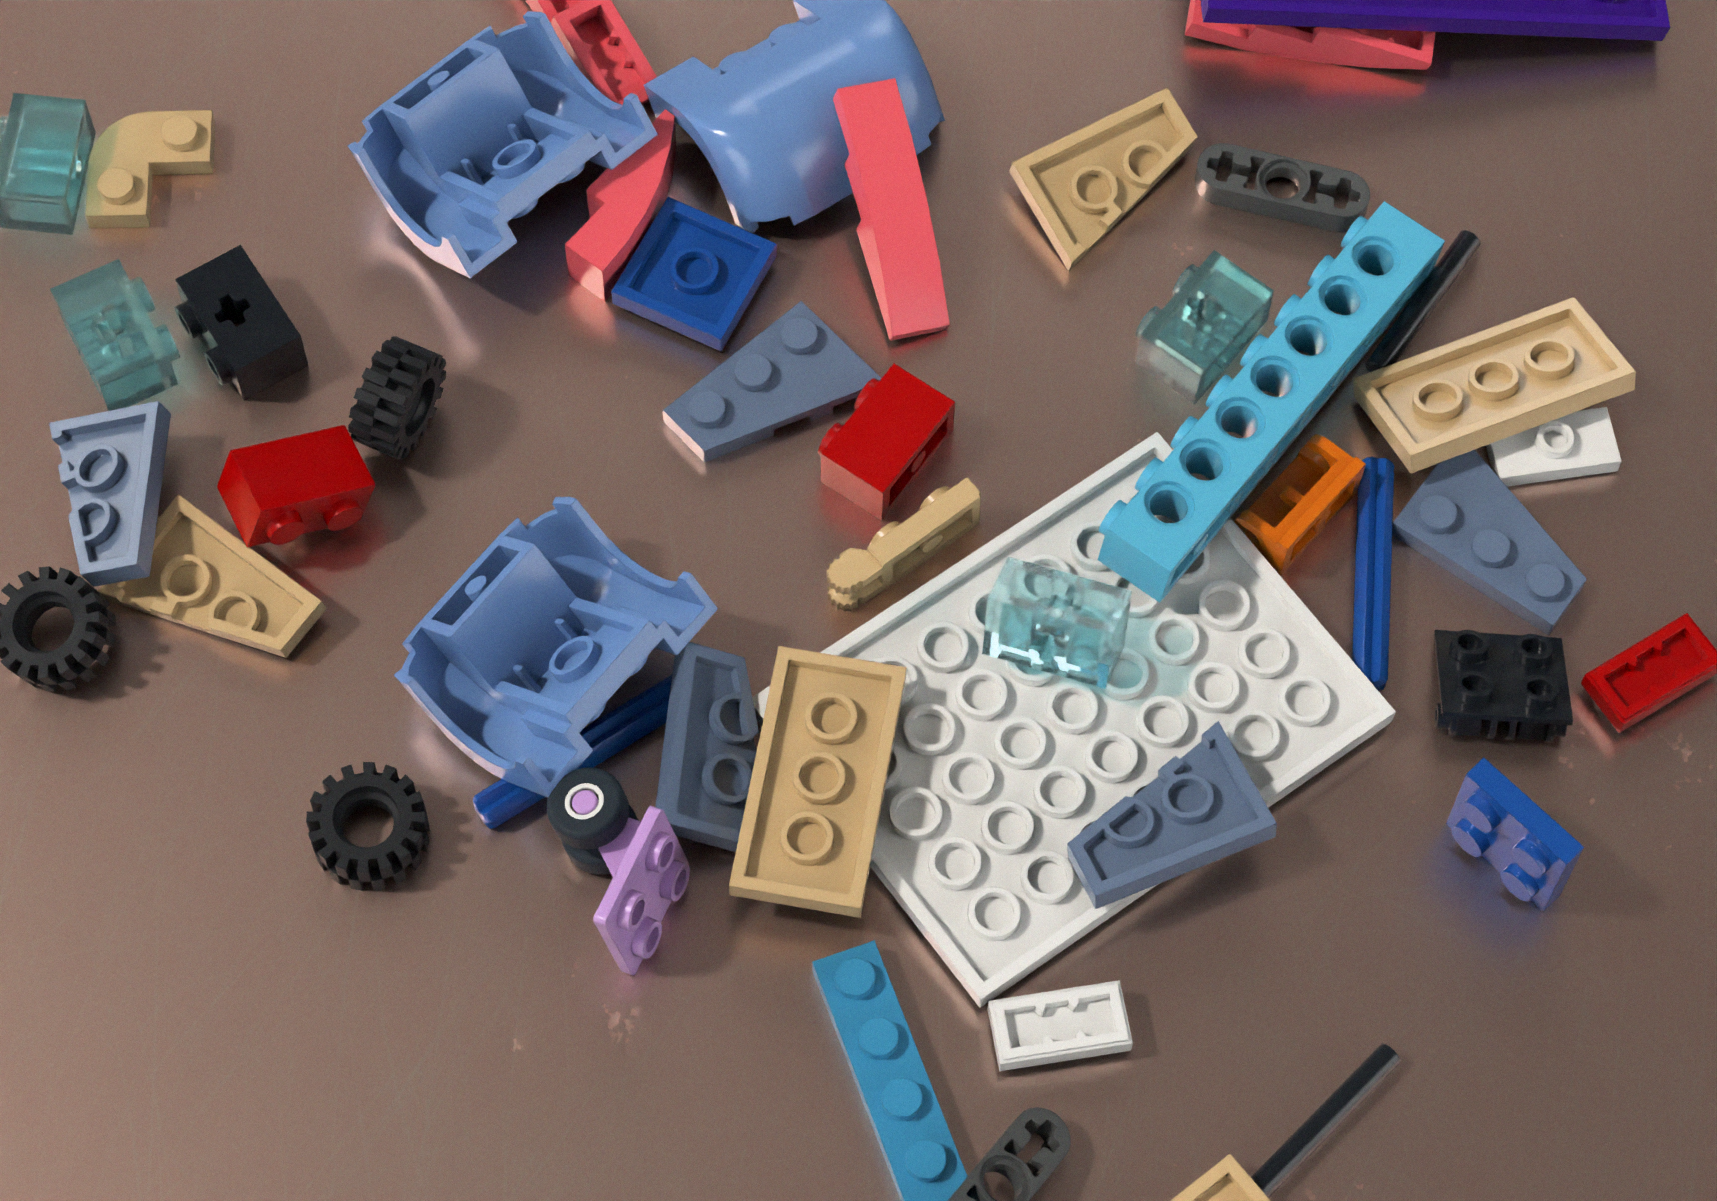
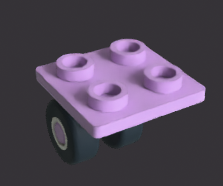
(643, 858)

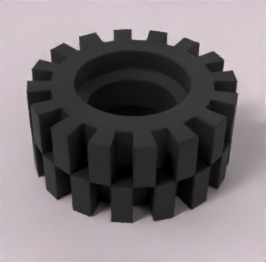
(397, 397)
(78, 651)
(363, 790)

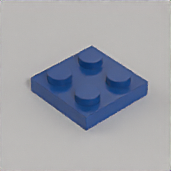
(694, 273)
(1513, 835)

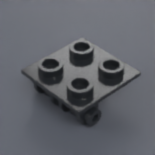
(1501, 681)

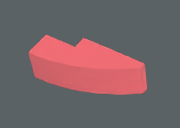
(622, 210)

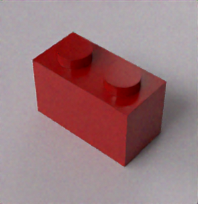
(885, 440)
(295, 486)

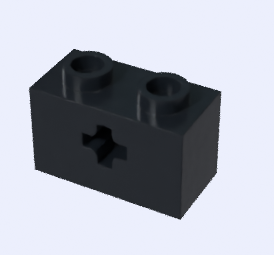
(263, 344)

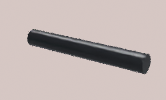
(1424, 301)
(1326, 1119)

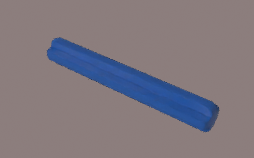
(1373, 570)
(604, 736)

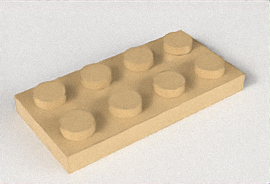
(1493, 384)
(818, 782)

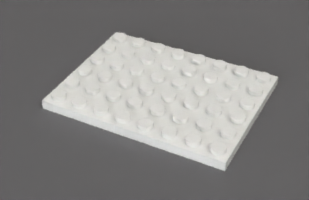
(1016, 762)

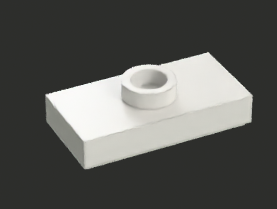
(1558, 449)
(1059, 1025)

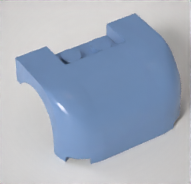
(771, 109)
(488, 139)
(542, 642)

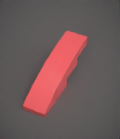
(1320, 44)
(599, 45)
(893, 209)

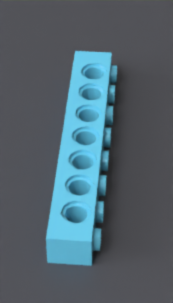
(1159, 553)

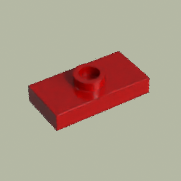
(1652, 673)

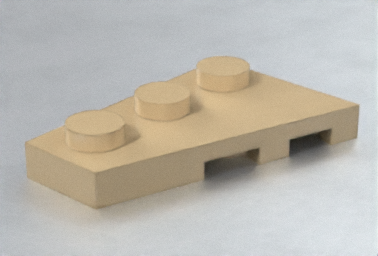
(1102, 171)
(218, 585)

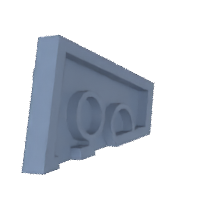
(773, 380)
(114, 488)
(1490, 541)
(707, 746)
(1177, 823)

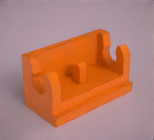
(1301, 501)

